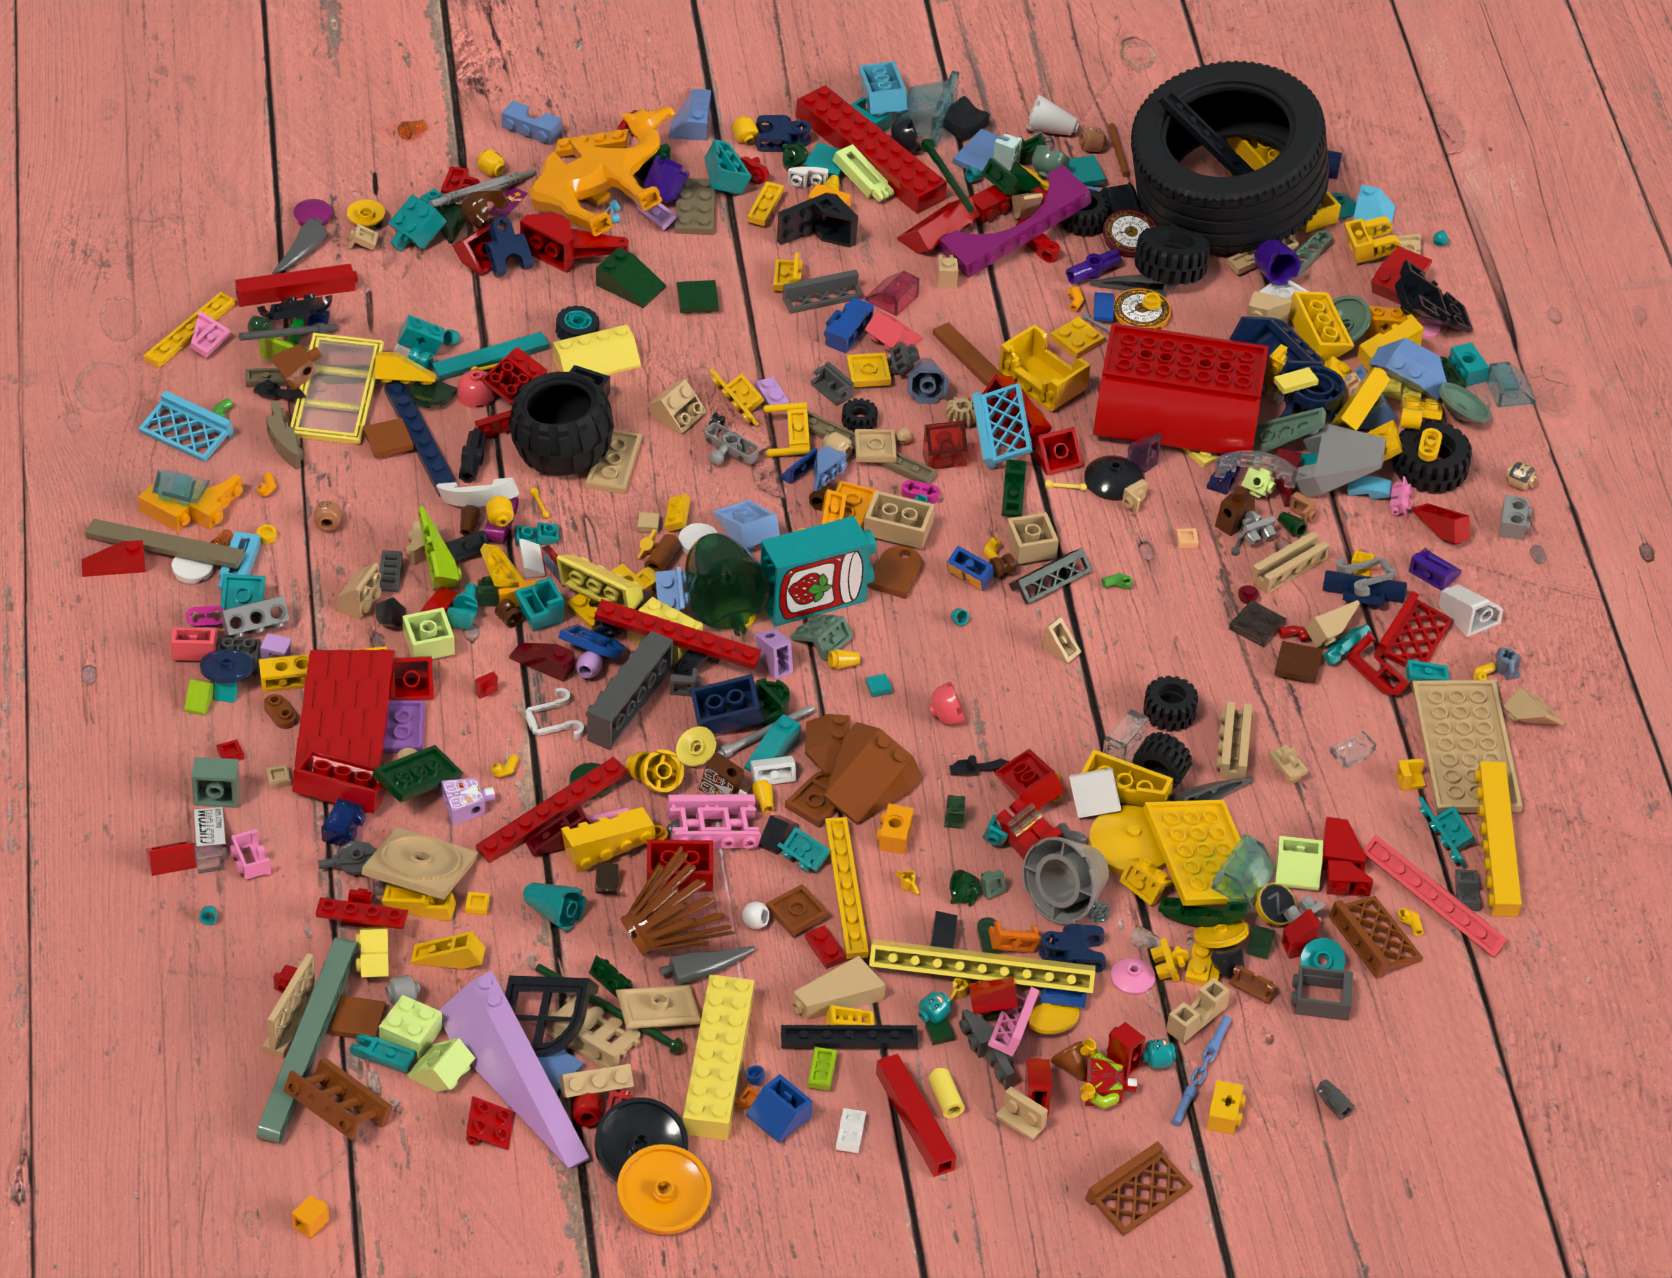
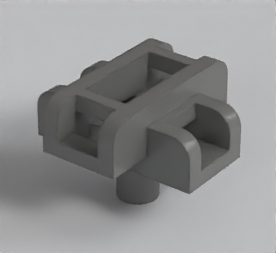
(903, 361)

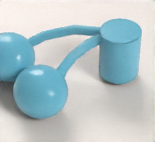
(615, 218)

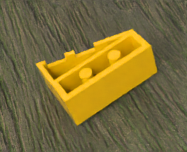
(1408, 329)

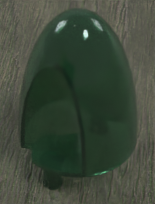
(724, 582)

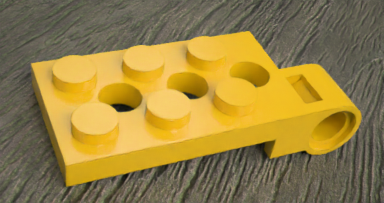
(1414, 409)
(581, 604)

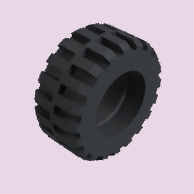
(1172, 255)
(1437, 474)

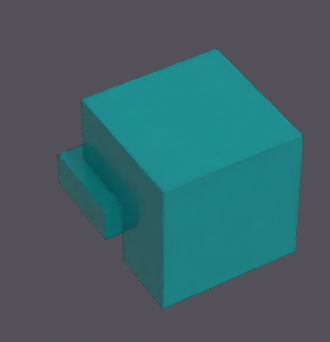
(541, 604)

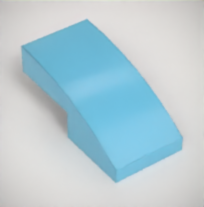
(1371, 485)

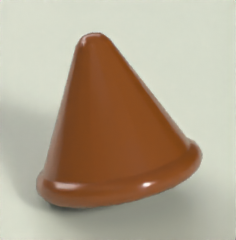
(1071, 1060)

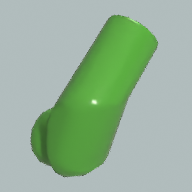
(222, 406)
(1119, 580)

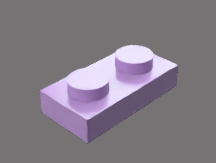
(659, 215)
(771, 391)

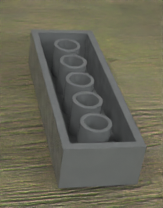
(629, 690)

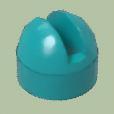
(972, 174)
(1440, 238)
(451, 337)
(962, 615)
(204, 915)

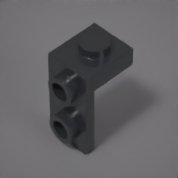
(689, 661)

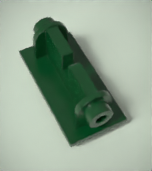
(608, 976)

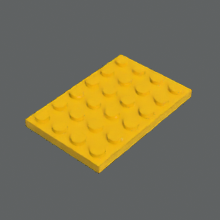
(1194, 845)

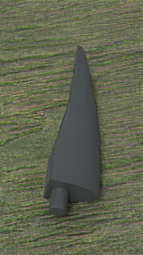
(306, 241)
(1134, 282)
(1212, 790)
(698, 965)

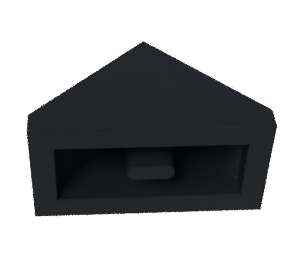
(776, 830)

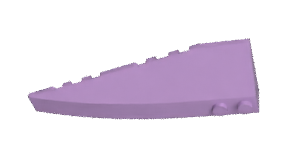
(509, 1065)

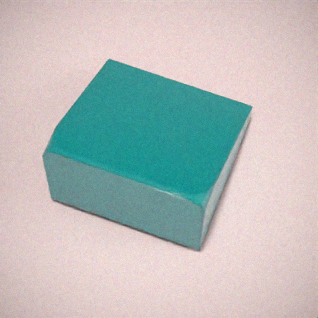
(225, 692)

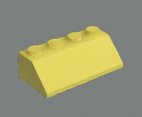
(599, 351)
(598, 582)

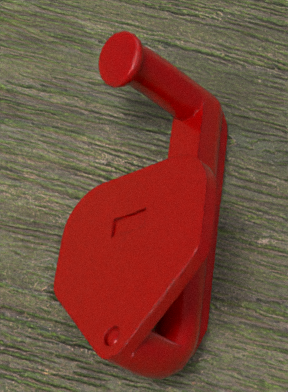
(1371, 674)

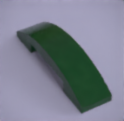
(1013, 488)
(1203, 916)

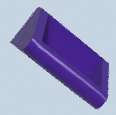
(1433, 569)

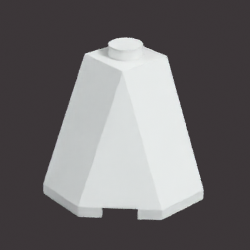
(1469, 610)

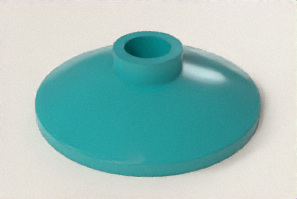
(1347, 205)
(1323, 948)

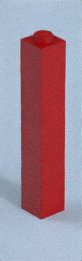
(296, 283)
(916, 1115)

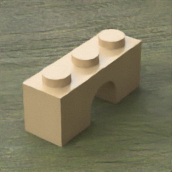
(1188, 1020)
(596, 1080)

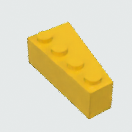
(1133, 782)
(607, 838)

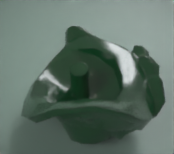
(793, 155)
(964, 887)

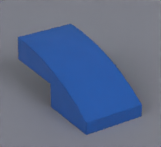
(1103, 306)

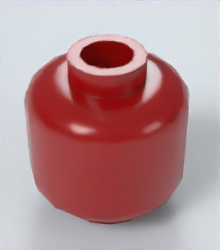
(587, 1109)

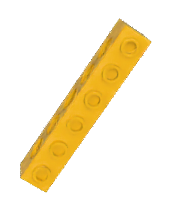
(286, 672)

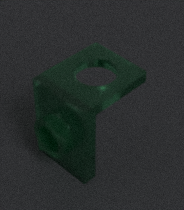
(1260, 941)

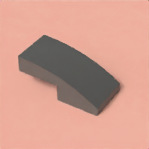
(1467, 888)

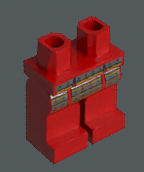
(1025, 826)

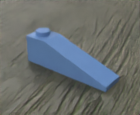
(692, 117)

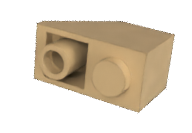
(416, 549)

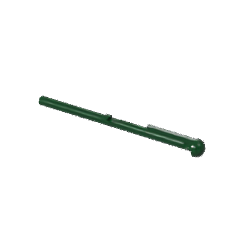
(927, 145)
(675, 1045)

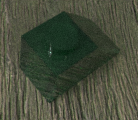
(455, 221)

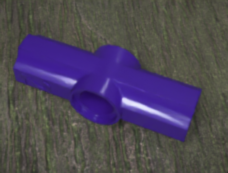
(1093, 266)

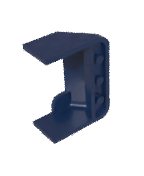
(1274, 333)

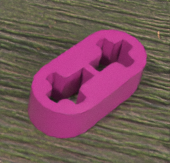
(920, 488)
(204, 611)

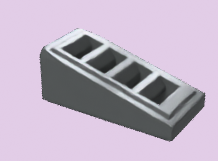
(389, 560)

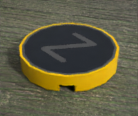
(1273, 902)

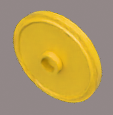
(1221, 935)

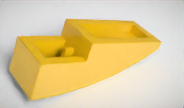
(419, 903)

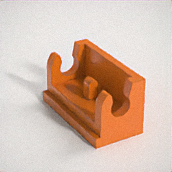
(1014, 940)

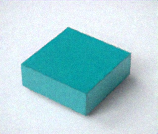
(878, 685)

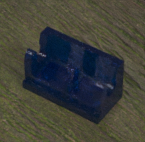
(1224, 484)

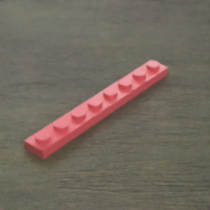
(1435, 895)

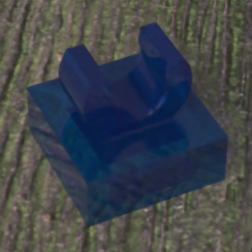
(323, 317)

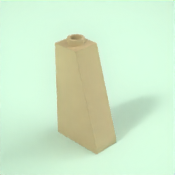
(845, 986)

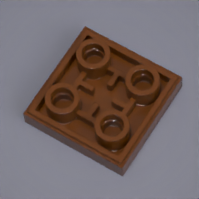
(1298, 662)

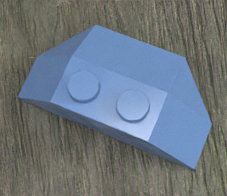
(1411, 366)

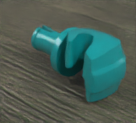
(464, 608)

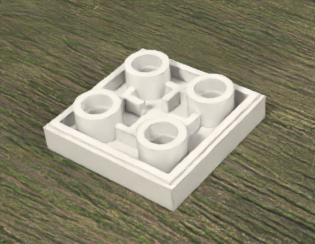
(1095, 792)

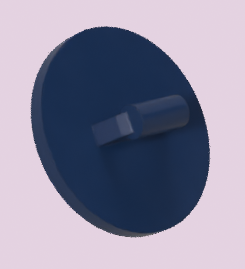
(226, 666)

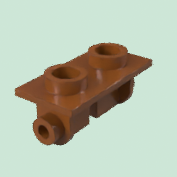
(1253, 985)

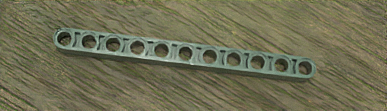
(308, 1037)

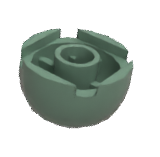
(1046, 160)

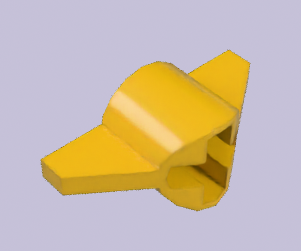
(647, 544)
(907, 881)
(960, 988)

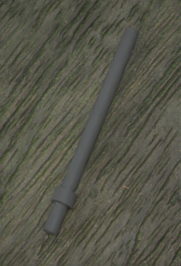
(316, 328)

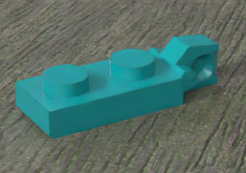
(1345, 644)

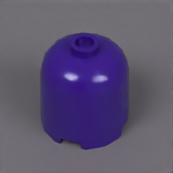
(667, 178)
(1276, 261)

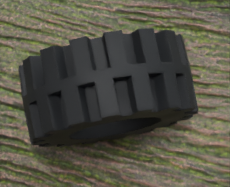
(859, 407)

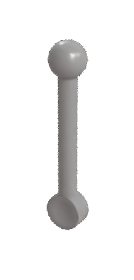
(1085, 316)

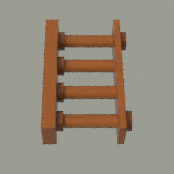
(346, 1088)

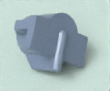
(1506, 663)

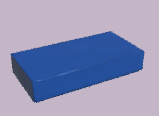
(1063, 997)

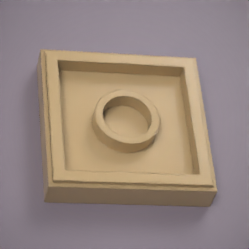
(875, 445)

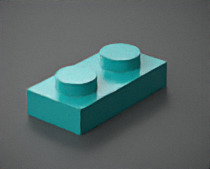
(1425, 671)

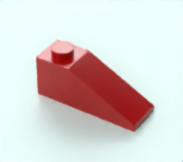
(1444, 522)
(118, 559)

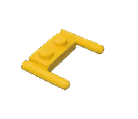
(797, 428)

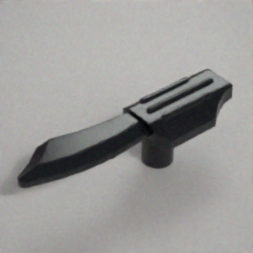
(272, 389)
(970, 766)

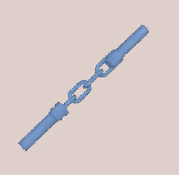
(1190, 1091)

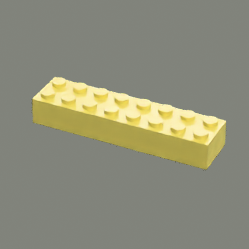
(718, 1057)

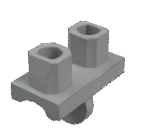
(1255, 525)
(1305, 904)

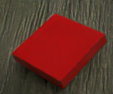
(993, 996)

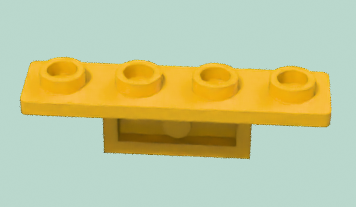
(742, 392)

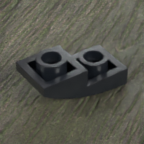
(943, 930)

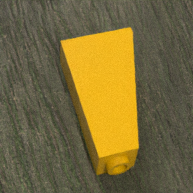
(1362, 400)

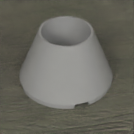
(1064, 878)

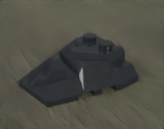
(1427, 302)

